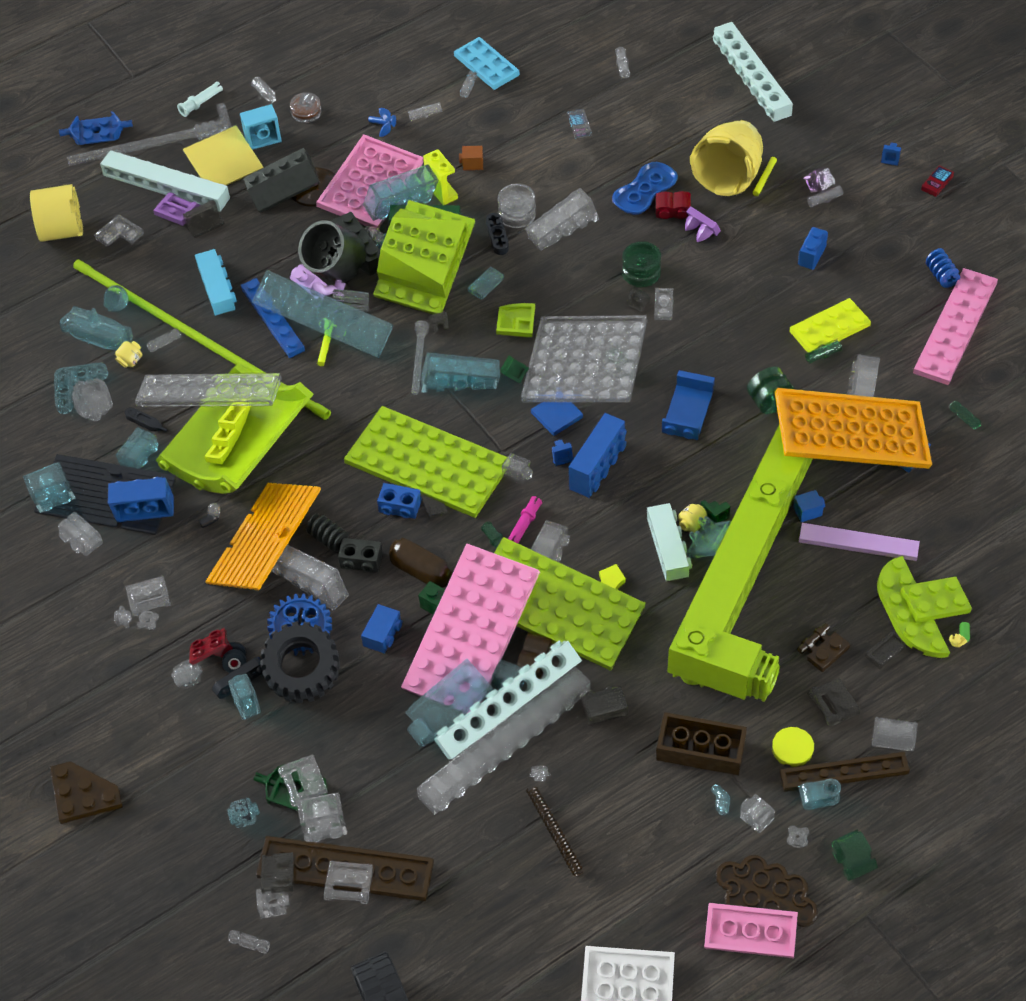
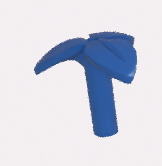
(385, 119)

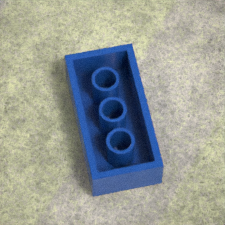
(597, 455)

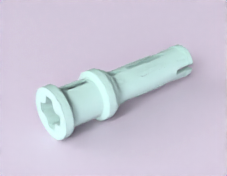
(194, 102)

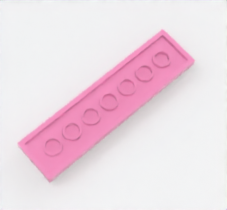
(955, 326)

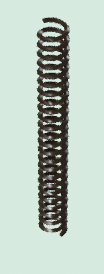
(555, 829)

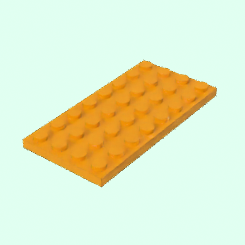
(852, 428)

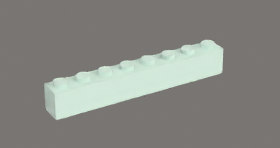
(163, 179)

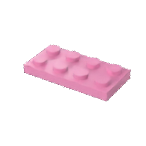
(751, 930)

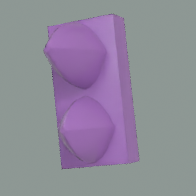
(707, 226)

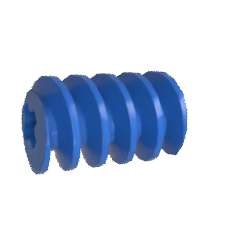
(942, 268)

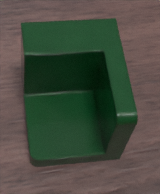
(514, 369)
(716, 512)

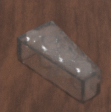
(312, 576)

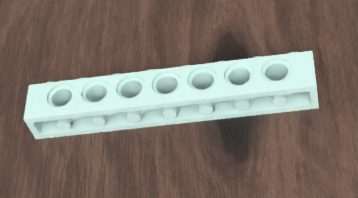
(752, 72)
(567, 660)

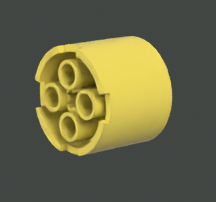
(56, 213)

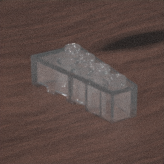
(562, 219)

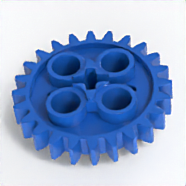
(309, 607)

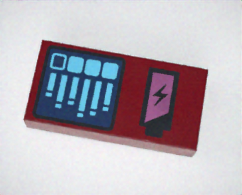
(937, 181)

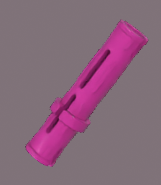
(527, 516)

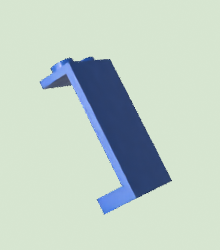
(689, 405)

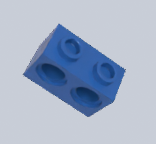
(403, 503)

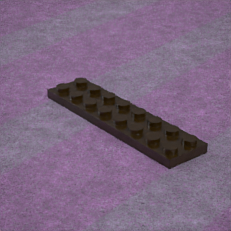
(392, 872)

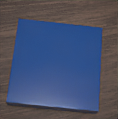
(556, 415)

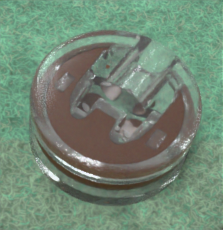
(305, 107)

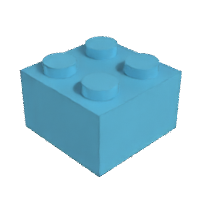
(260, 127)

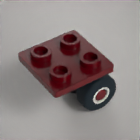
(217, 644)

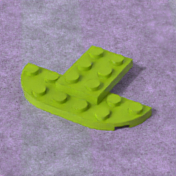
(916, 605)

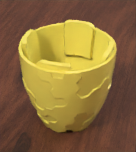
(728, 158)

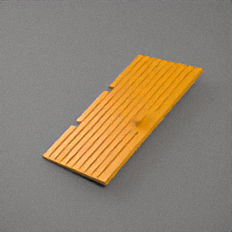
(263, 536)

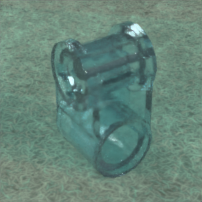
(819, 794)

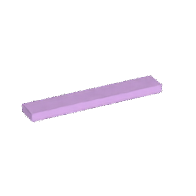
(859, 541)

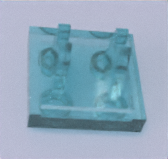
(708, 538)

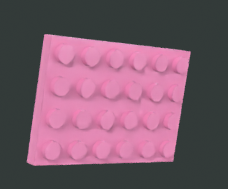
(366, 164)

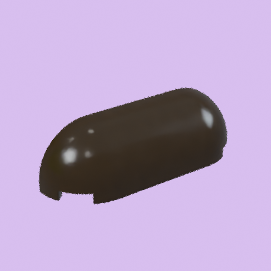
(419, 562)

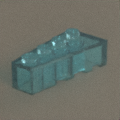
(459, 372)

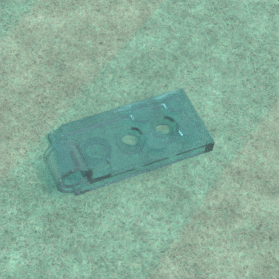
(430, 712)

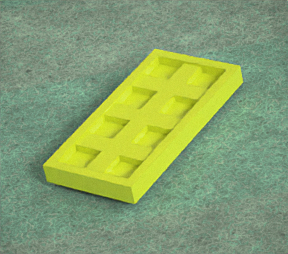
(830, 325)

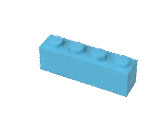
(215, 282)

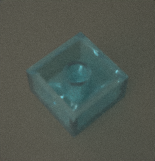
(49, 487)

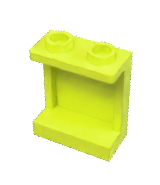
(441, 168)

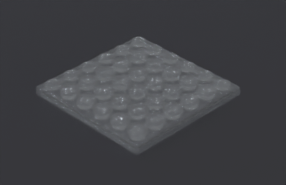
(585, 359)

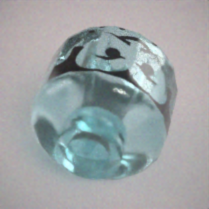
(243, 812)

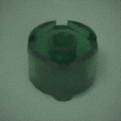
(854, 854)

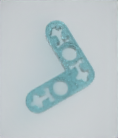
(72, 378)

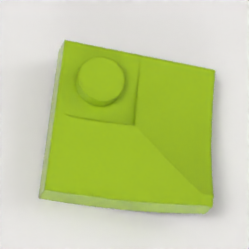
(516, 320)

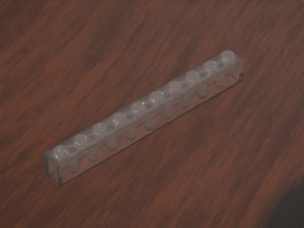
(502, 741)

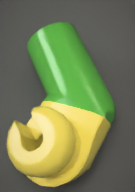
(963, 637)

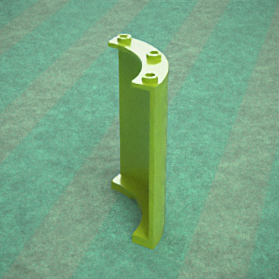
(262, 428)

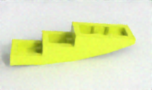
(228, 433)

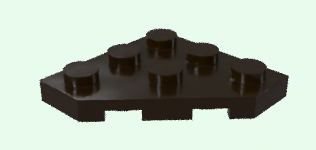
(82, 792)

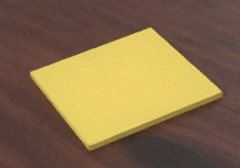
(223, 157)

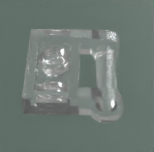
(147, 591)
(309, 777)
(348, 875)

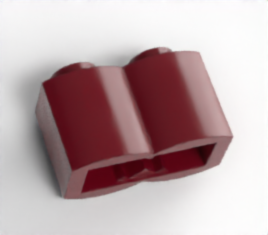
(672, 204)

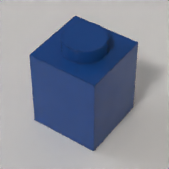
(808, 506)

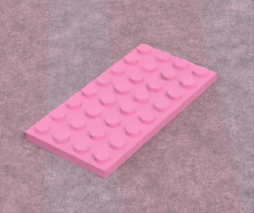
(472, 619)

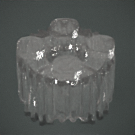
(91, 399)

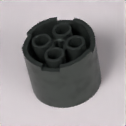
(331, 251)

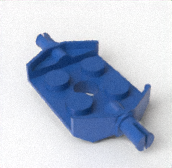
(84, 131)

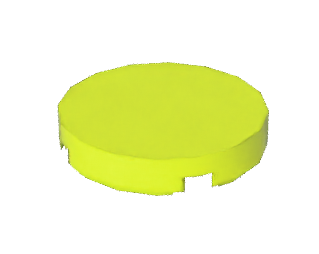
(793, 746)

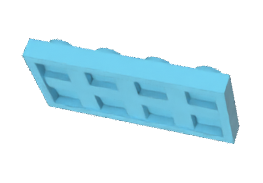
(487, 63)

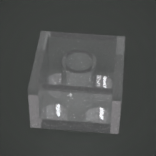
(322, 817)

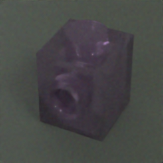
(819, 179)

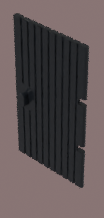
(90, 487)

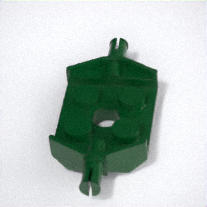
(276, 788)

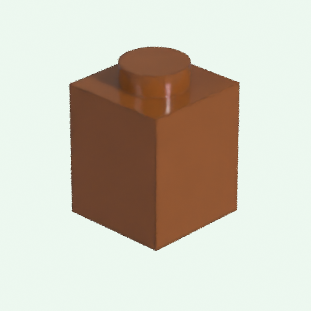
(471, 157)

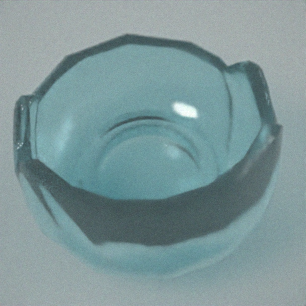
(115, 298)

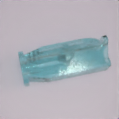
(95, 328)

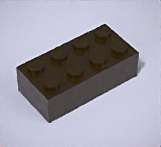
(701, 743)

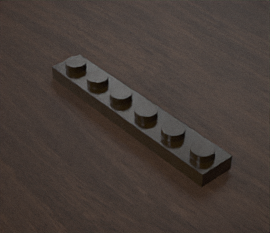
(846, 770)

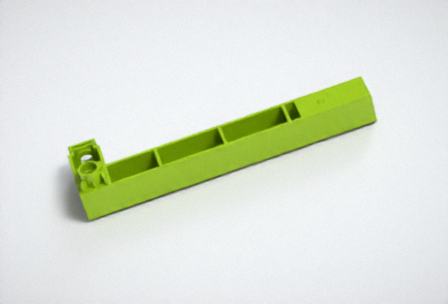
(703, 644)

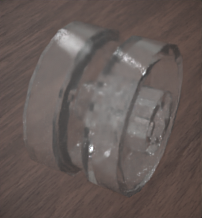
(516, 205)

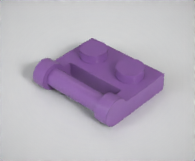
(169, 210)

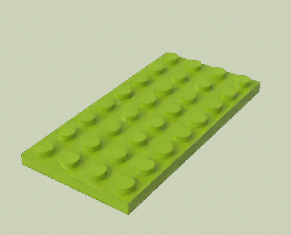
(427, 460)
(575, 607)

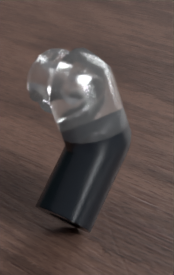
(212, 515)

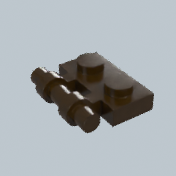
(827, 652)

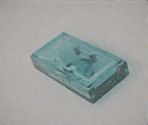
(486, 283)

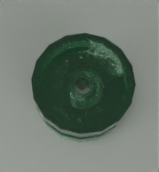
(641, 264)
(763, 388)

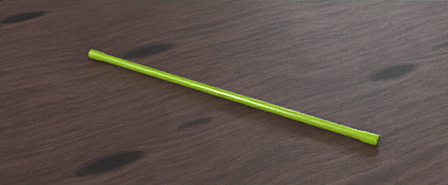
(84, 268)

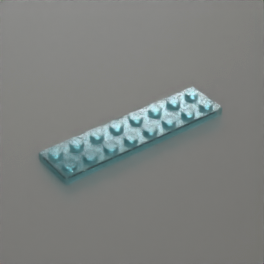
(322, 313)

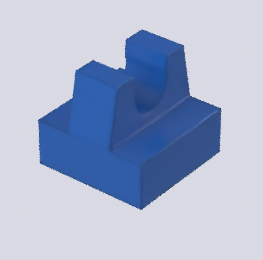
(891, 154)
(562, 453)

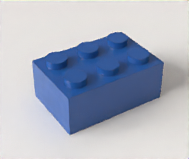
(140, 499)

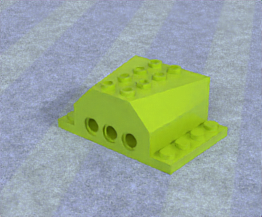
(421, 256)

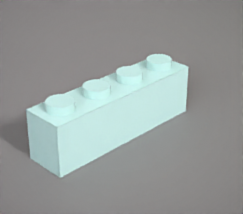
(668, 542)

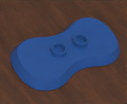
(639, 194)

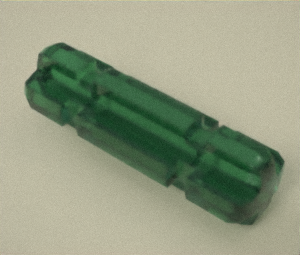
(965, 415)

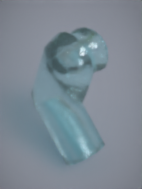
(722, 799)

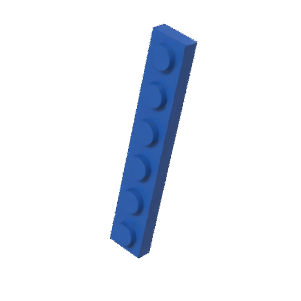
(276, 323)

